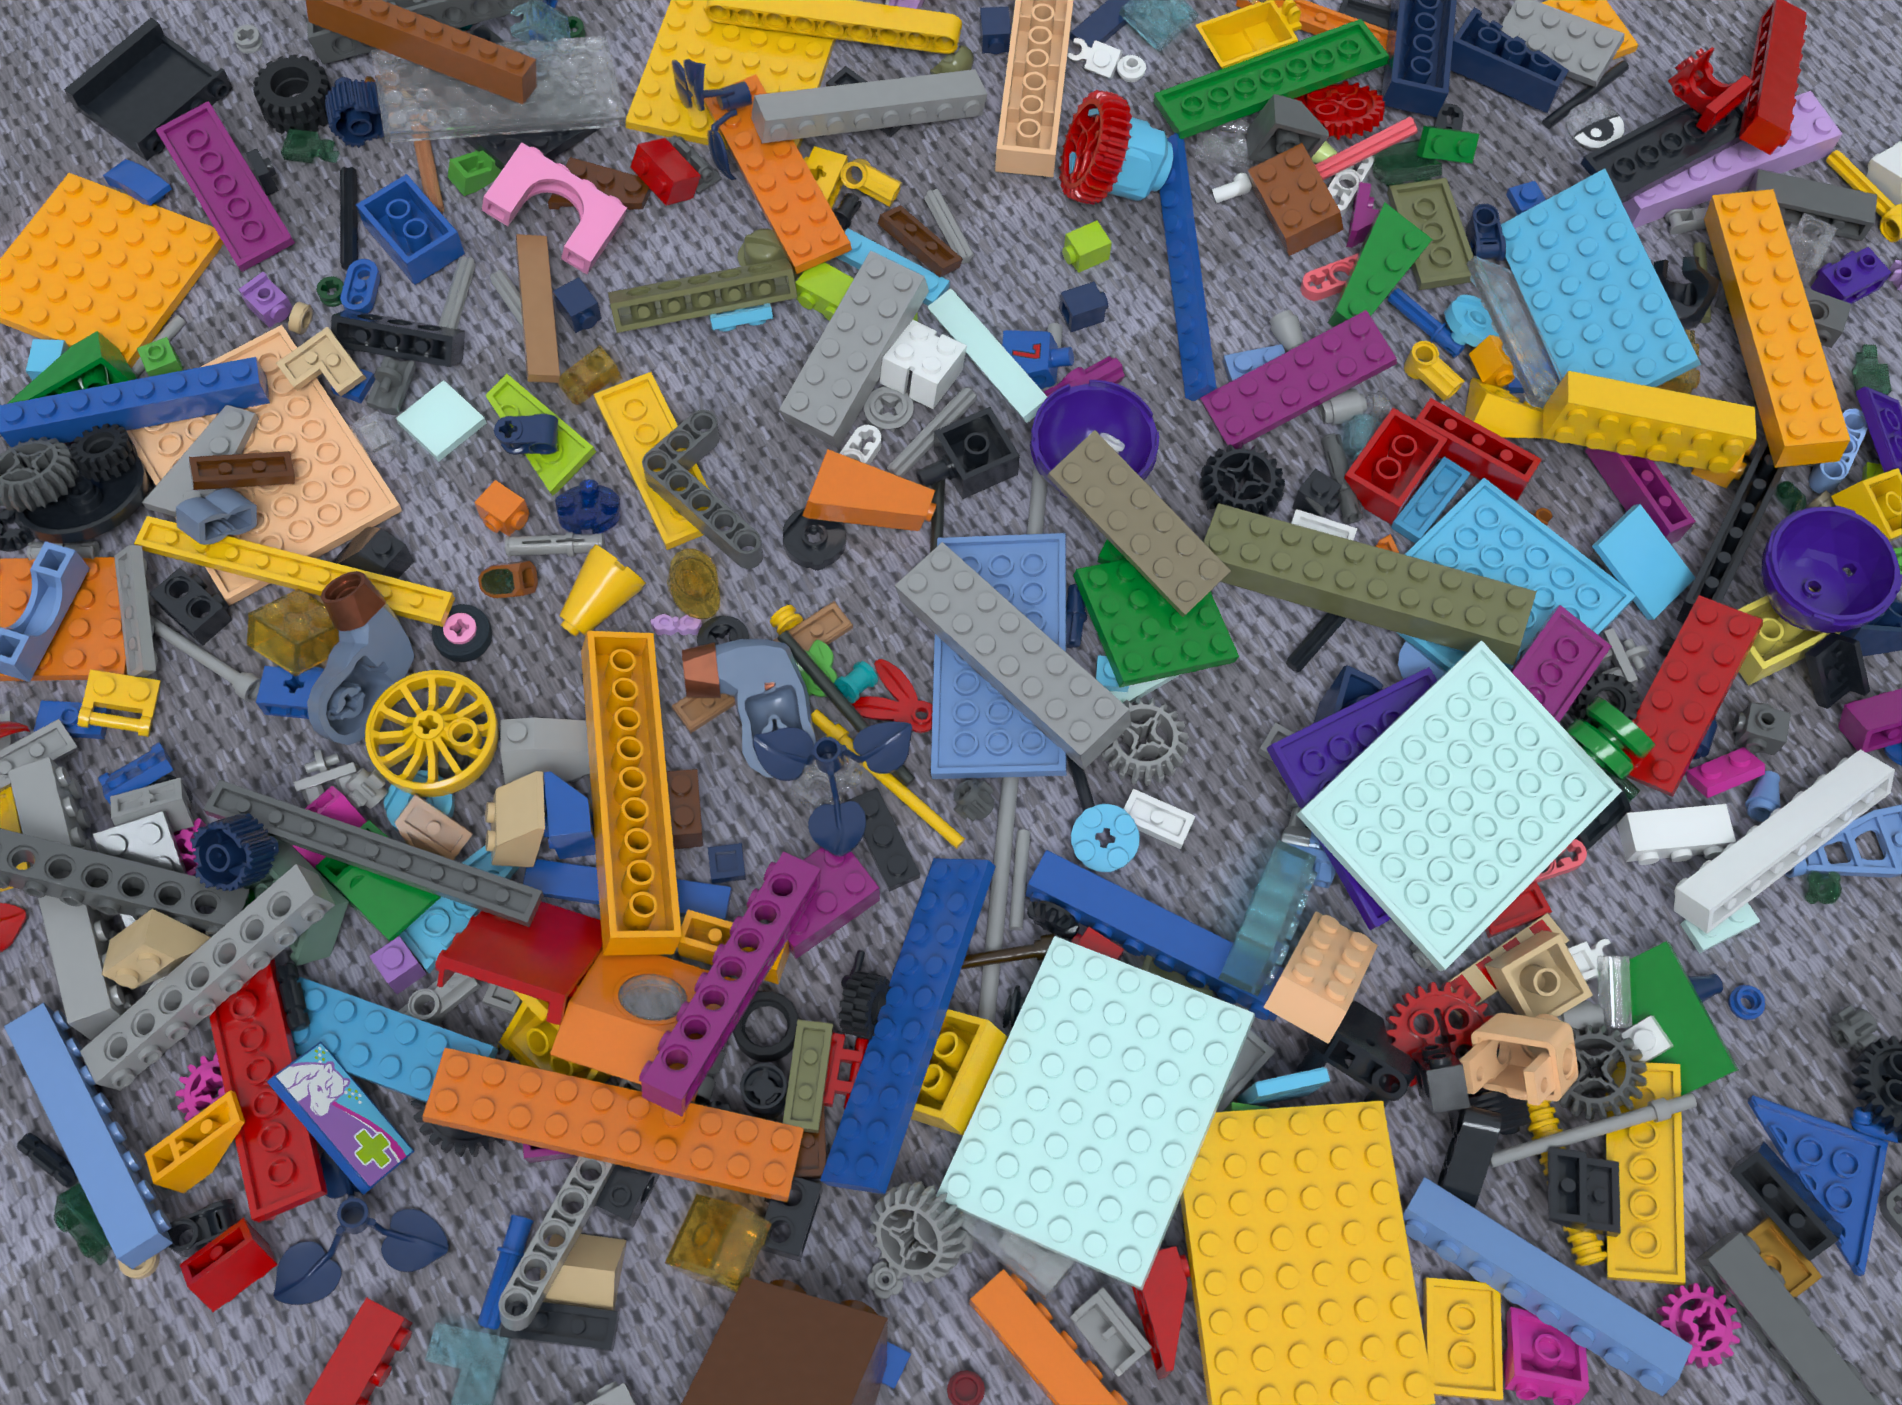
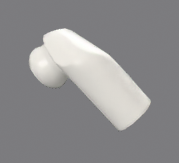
(1240, 186)

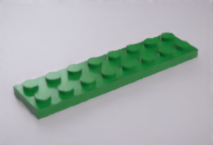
(1283, 72)

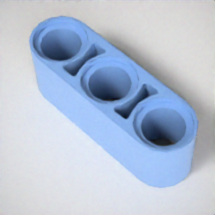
(1829, 475)

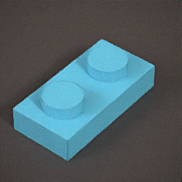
(752, 315)

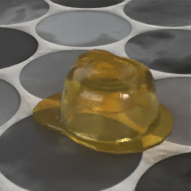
(694, 584)

